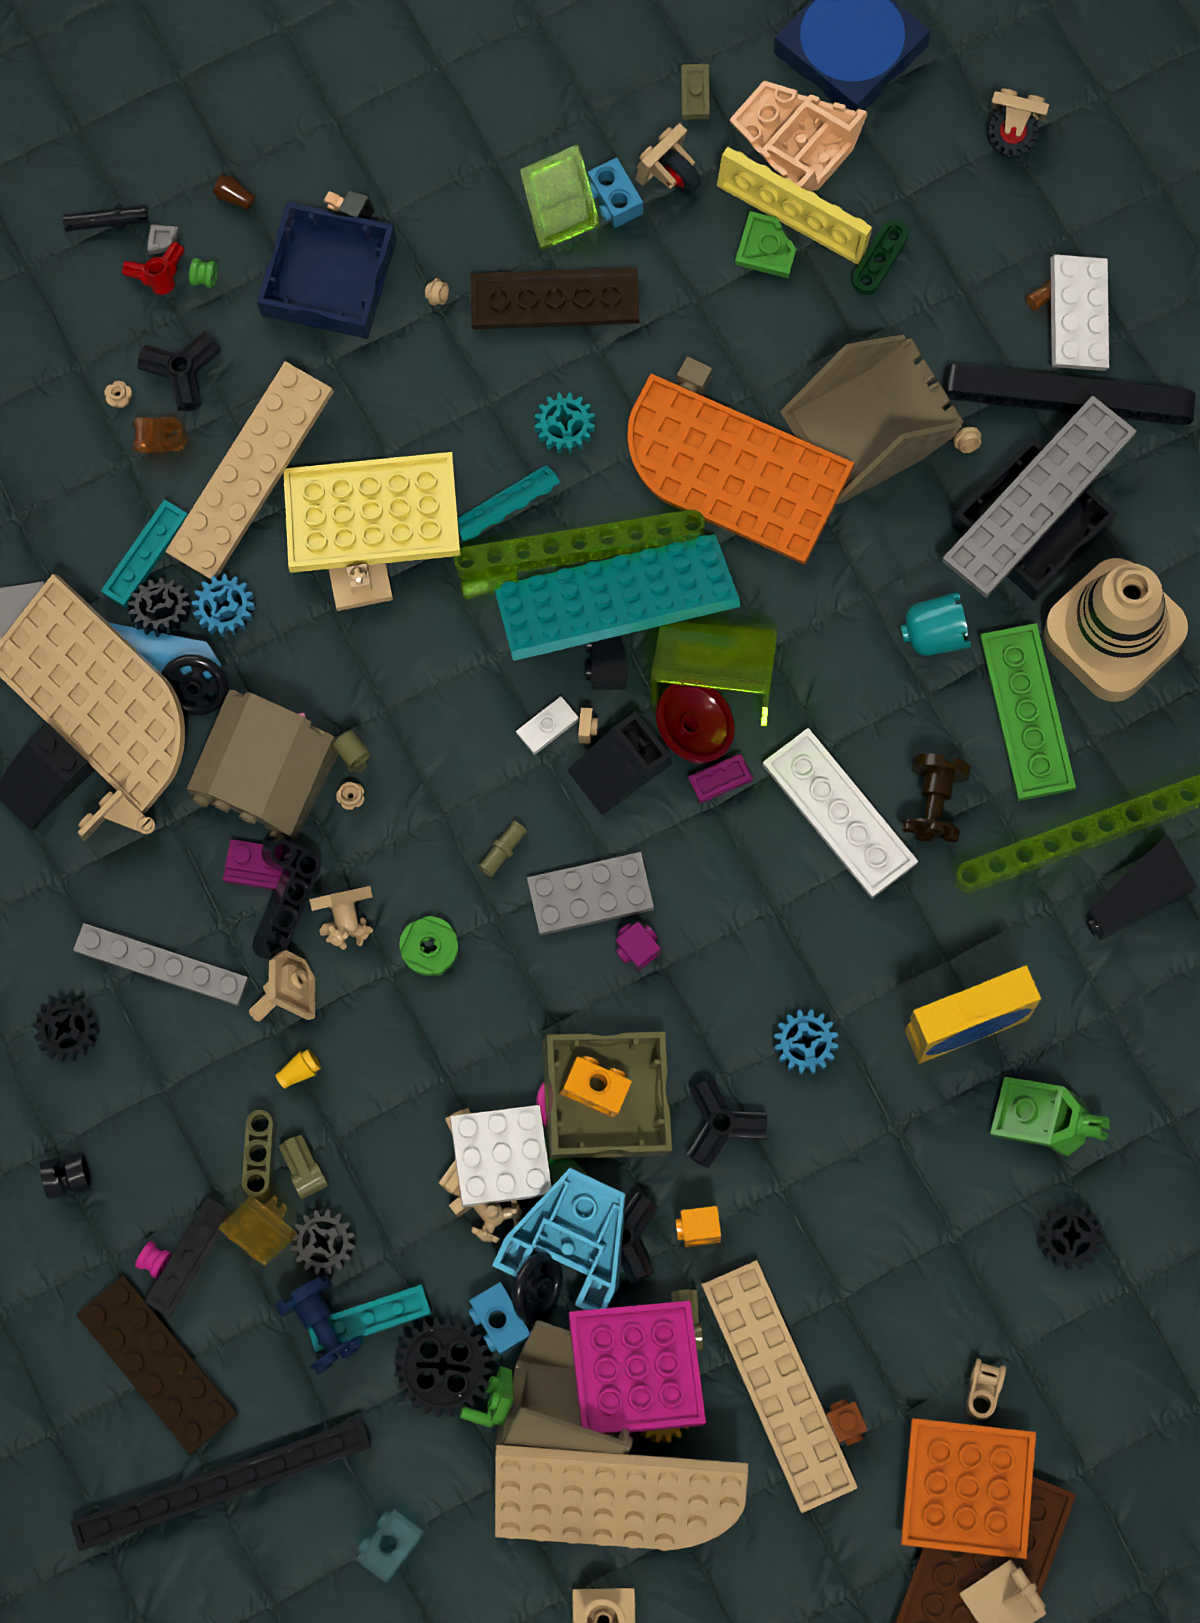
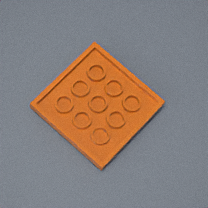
(968, 1488)

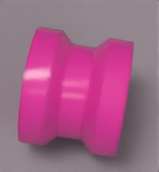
(152, 1259)

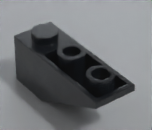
(608, 665)

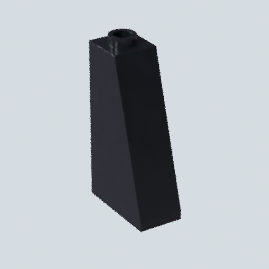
(1145, 889)

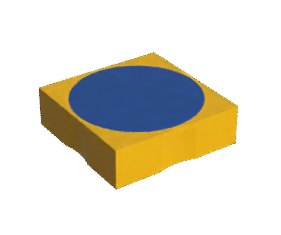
(972, 1014)

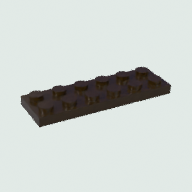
(554, 298)
(157, 1365)

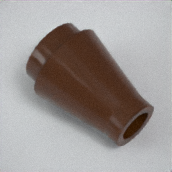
(232, 192)

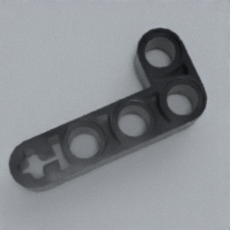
(280, 900)

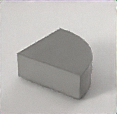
(161, 238)

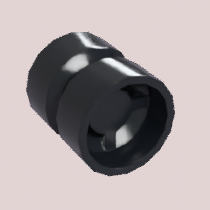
(74, 1169)

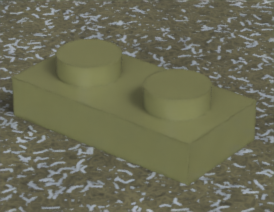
(695, 91)

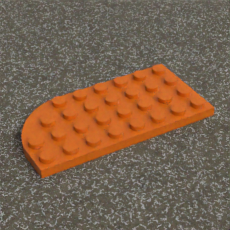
(734, 469)

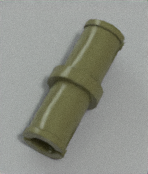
(502, 849)

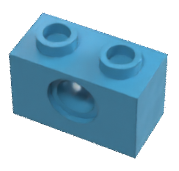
(493, 1301)

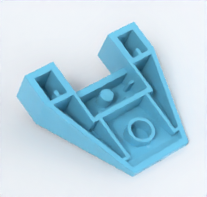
(578, 1227)

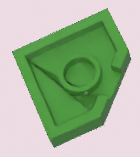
(765, 246)

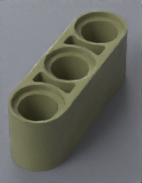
(257, 1140)

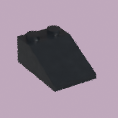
(42, 777)

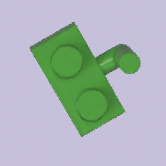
(499, 1402)

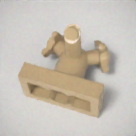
(344, 916)
(492, 1215)

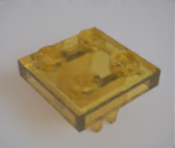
(258, 1228)

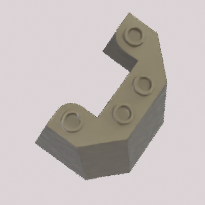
(263, 764)
(547, 1402)

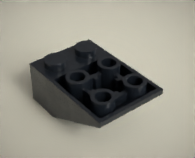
(620, 763)

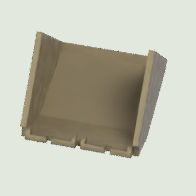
(874, 410)

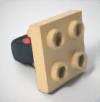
(669, 163)

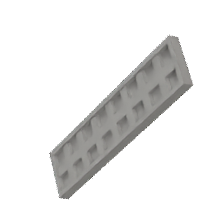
(1039, 496)

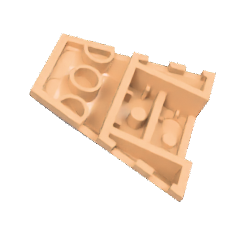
(798, 132)

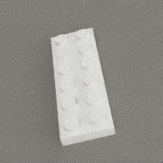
(840, 813)

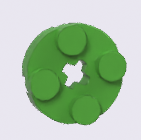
(422, 931)

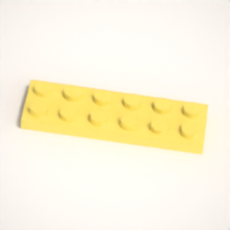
(793, 205)

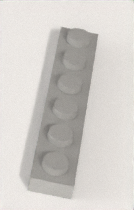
(161, 964)

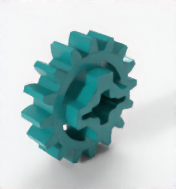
(552, 425)

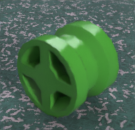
(203, 273)

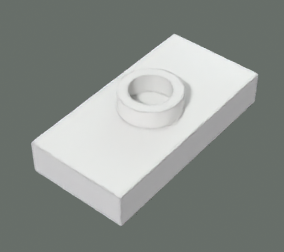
(547, 725)

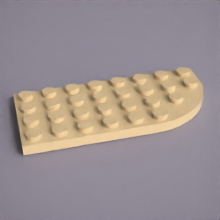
(95, 692)
(615, 1498)

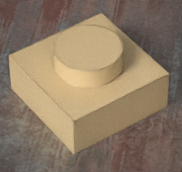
(588, 725)

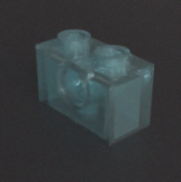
(407, 1536)

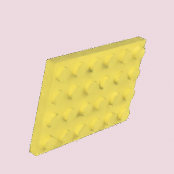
(371, 512)

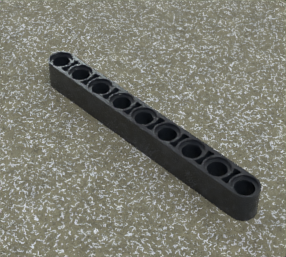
(1068, 393)

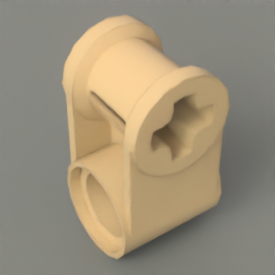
(984, 1387)

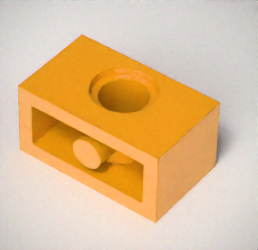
(578, 1086)
(699, 1226)

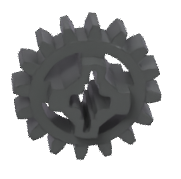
(311, 1250)

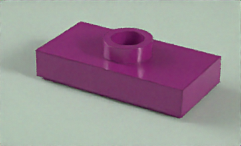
(720, 778)

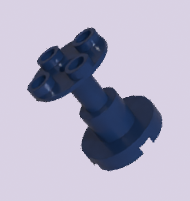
(314, 1314)

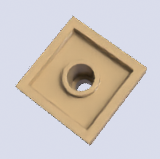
(614, 1603)

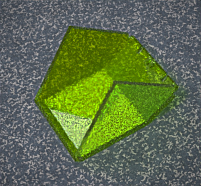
(716, 656)

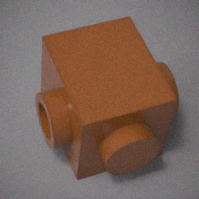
(846, 1422)

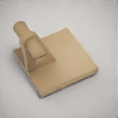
(118, 810)
(1004, 1597)

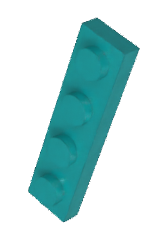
(507, 501)
(144, 554)
(377, 1315)

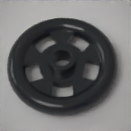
(195, 677)
(539, 1287)

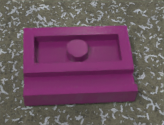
(247, 868)

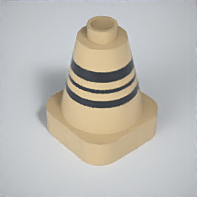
(1112, 639)

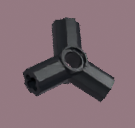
(184, 383)
(712, 1106)
(633, 1257)

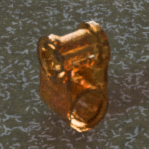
(153, 432)

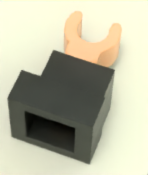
(352, 206)

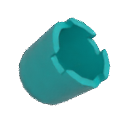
(936, 626)

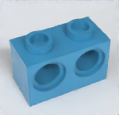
(618, 192)

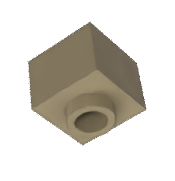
(694, 376)

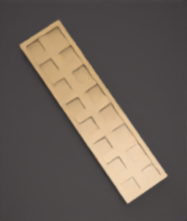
(249, 471)
(779, 1386)

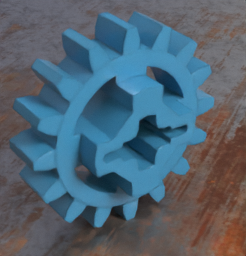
(226, 593)
(803, 1029)

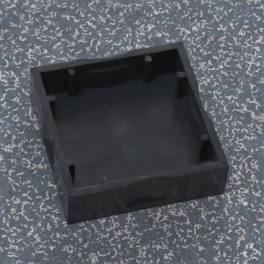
(1061, 545)

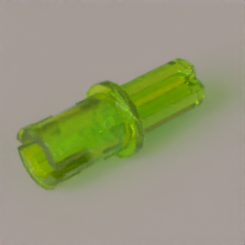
(486, 584)

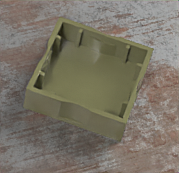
(644, 1118)

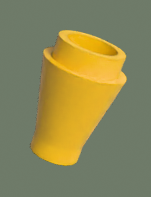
(299, 1068)

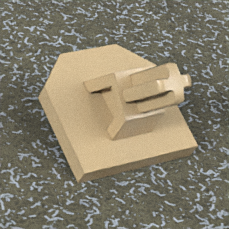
(360, 585)
(289, 987)

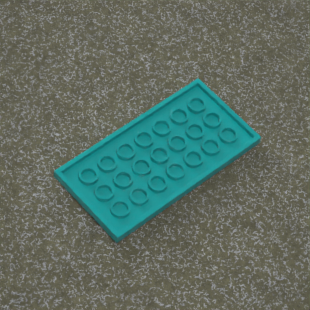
(616, 597)

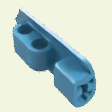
(163, 649)

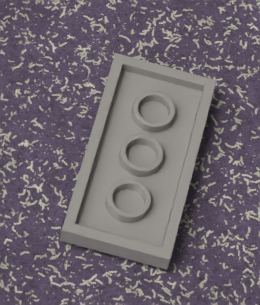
(590, 893)

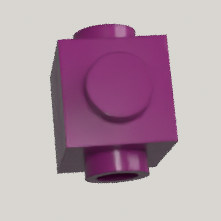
(637, 945)

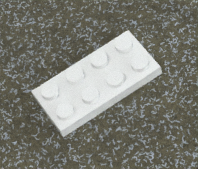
(1079, 312)

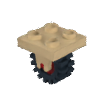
(1015, 126)

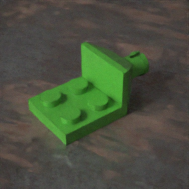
(1045, 1116)

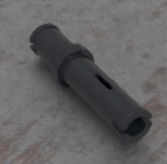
(106, 218)

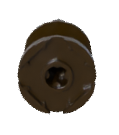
(937, 787)

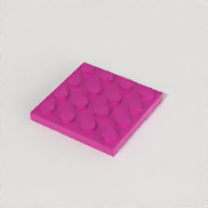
(636, 1368)

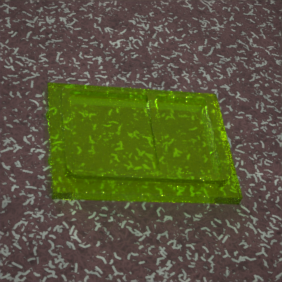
(559, 197)

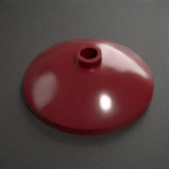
(704, 715)

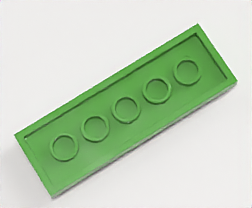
(1027, 712)

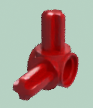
(158, 271)

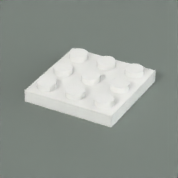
(500, 1155)

